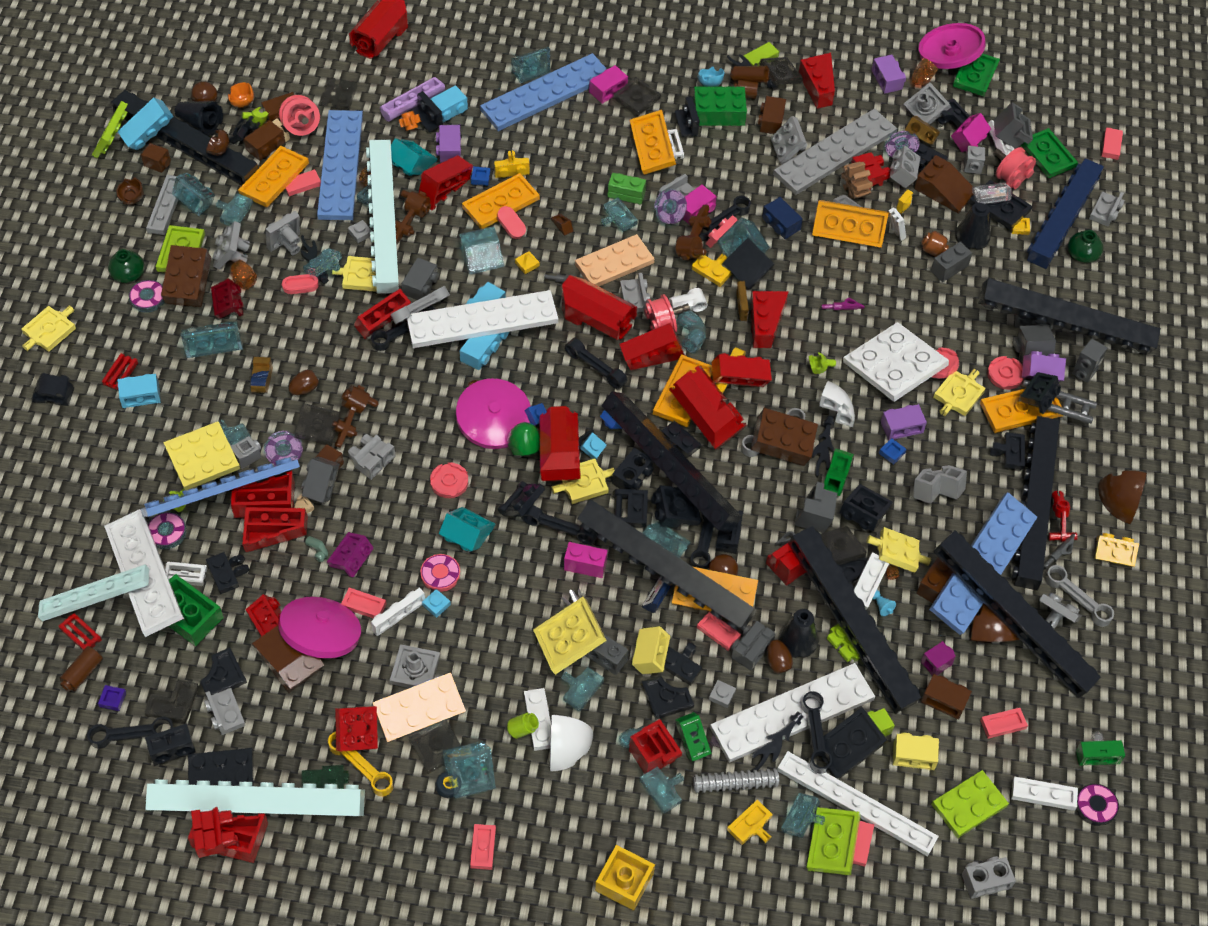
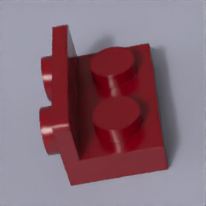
(227, 298)

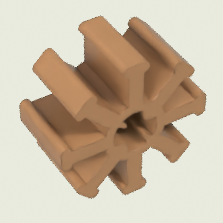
(856, 180)

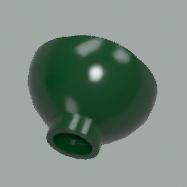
(1085, 246)
(126, 266)

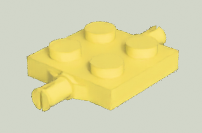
(357, 274)
(48, 328)
(959, 392)
(589, 486)
(899, 549)

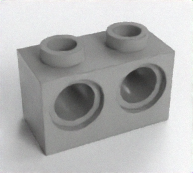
(904, 166)
(990, 882)

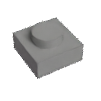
(359, 231)
(722, 694)

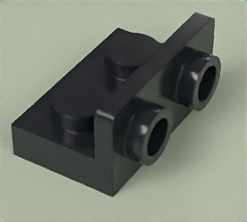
(428, 112)
(688, 118)
(1041, 391)

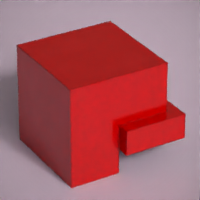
(785, 564)
(654, 747)

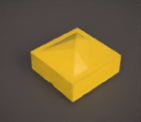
(904, 201)
(527, 262)

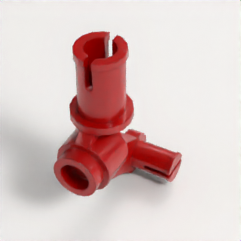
(1062, 510)

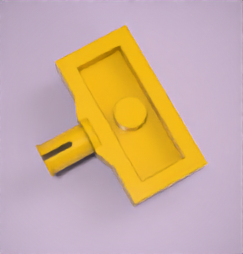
(511, 166)
(712, 269)
(751, 823)

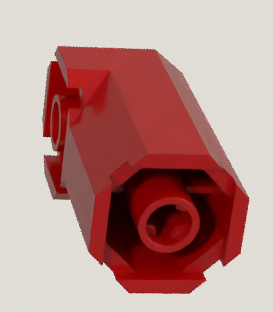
(379, 26)
(596, 307)
(708, 407)
(559, 444)

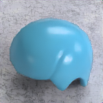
(711, 77)

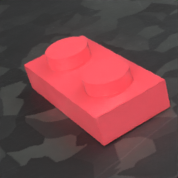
(724, 226)
(483, 846)

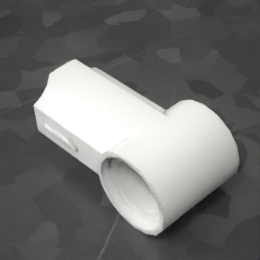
(694, 298)

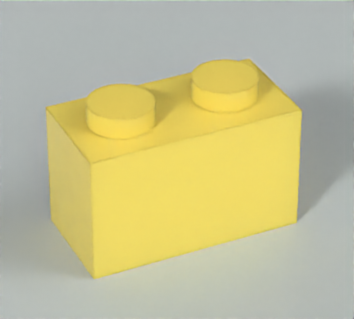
(651, 650)
(915, 751)

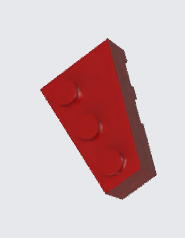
(818, 79)
(444, 178)
(766, 315)
(652, 348)
(271, 493)
(272, 526)
(248, 833)

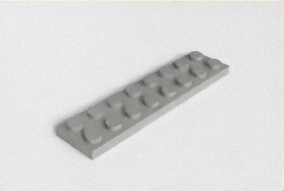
(834, 151)

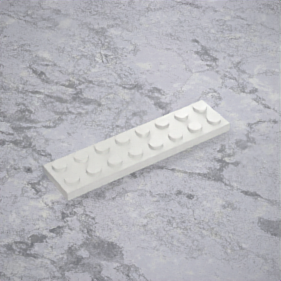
(482, 319)
(133, 547)
(748, 729)

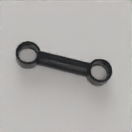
(733, 210)
(391, 334)
(615, 376)
(535, 516)
(703, 545)
(125, 732)
(816, 732)

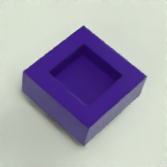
(112, 698)

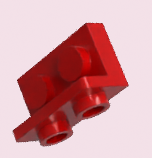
(264, 613)

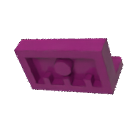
(351, 553)

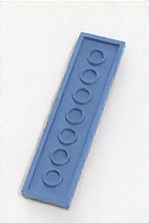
(542, 92)
(340, 165)
(212, 488)
(997, 545)

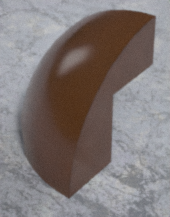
(1122, 494)
(990, 628)

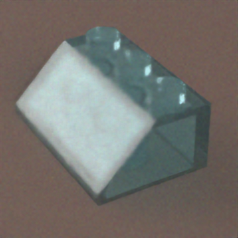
(211, 339)

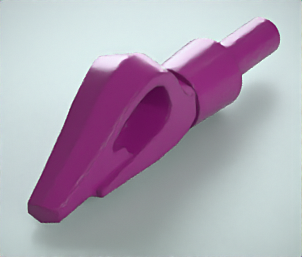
(848, 304)

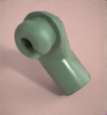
(322, 552)

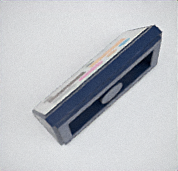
(656, 596)

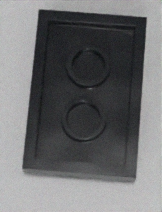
(1007, 212)
(853, 742)
(221, 766)

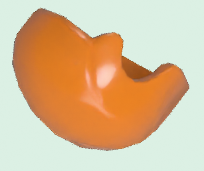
(241, 95)

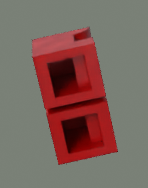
(874, 165)
(208, 831)

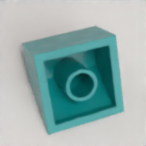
(411, 157)
(466, 528)

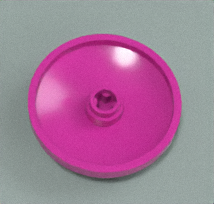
(952, 45)
(489, 412)
(319, 627)

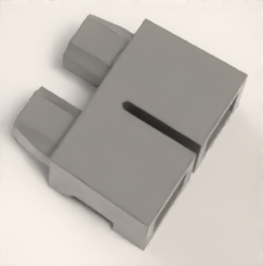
(372, 456)

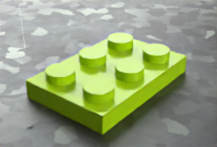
(111, 129)
(181, 237)
(970, 804)
(834, 841)

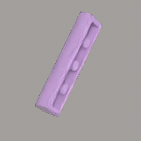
(409, 99)

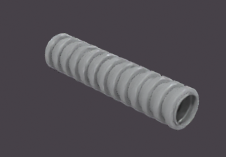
(736, 780)

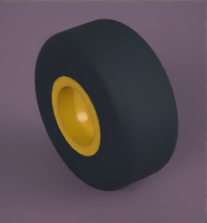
(441, 788)

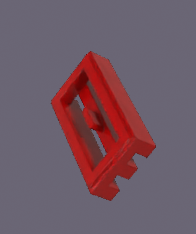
(117, 370)
(91, 643)

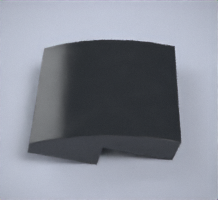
(748, 263)

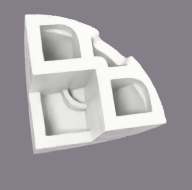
(837, 399)
(568, 741)

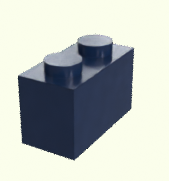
(782, 218)

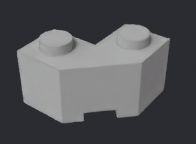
(948, 482)

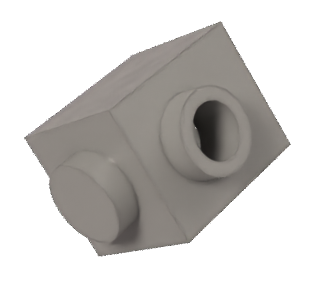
(974, 159)

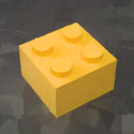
(625, 877)

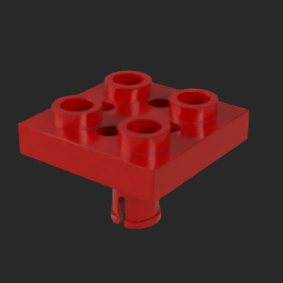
(350, 729)

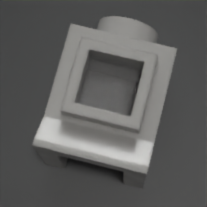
(246, 451)

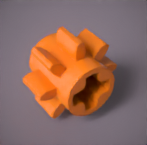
(409, 120)

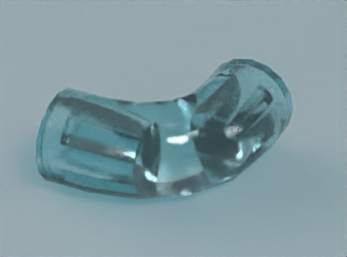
(695, 328)

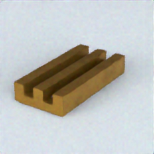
(742, 300)

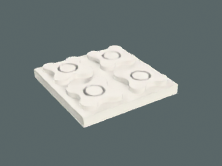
(895, 361)

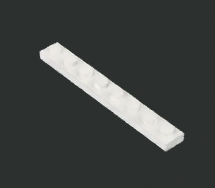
(854, 800)

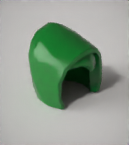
(524, 439)

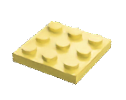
(201, 455)
(569, 635)

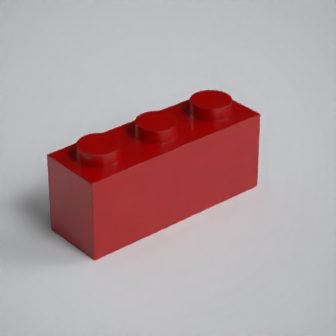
(379, 314)
(741, 370)

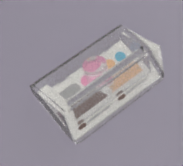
(992, 193)

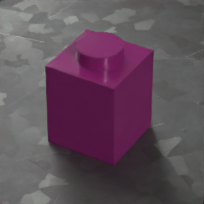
(938, 658)

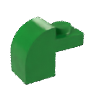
(838, 471)

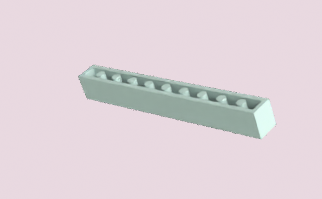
(383, 216)
(253, 799)

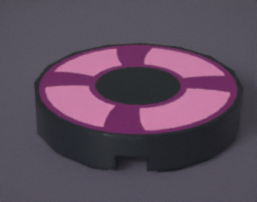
(1097, 804)

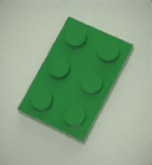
(977, 75)
(1050, 153)

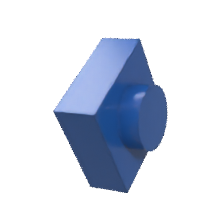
(480, 176)
(534, 412)
(609, 421)
(892, 451)

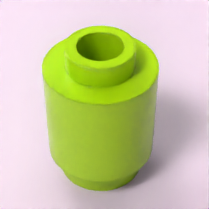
(522, 725)

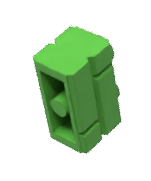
(627, 188)

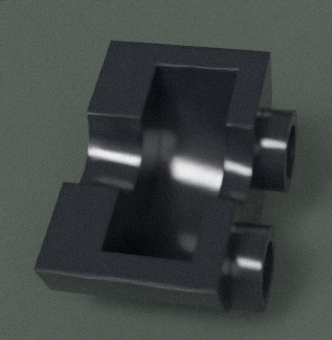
(53, 389)

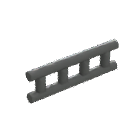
(1065, 409)

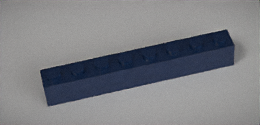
(1064, 214)

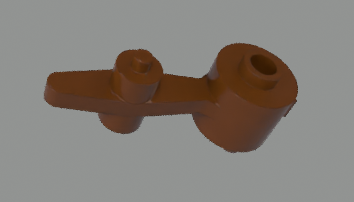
(416, 205)
(691, 245)
(355, 401)

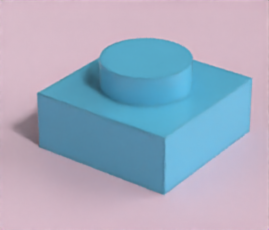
(593, 446)
(436, 603)

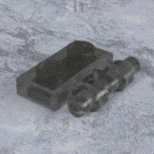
(344, 94)

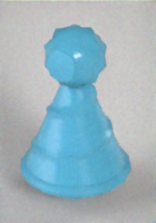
(885, 605)

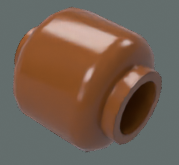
(934, 243)

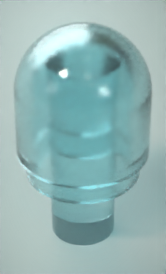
(624, 738)

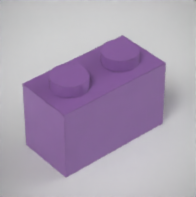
(888, 74)
(449, 142)
(1040, 363)
(903, 422)

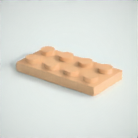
(615, 261)

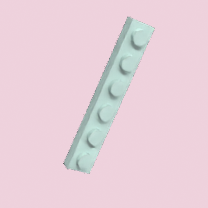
(93, 592)

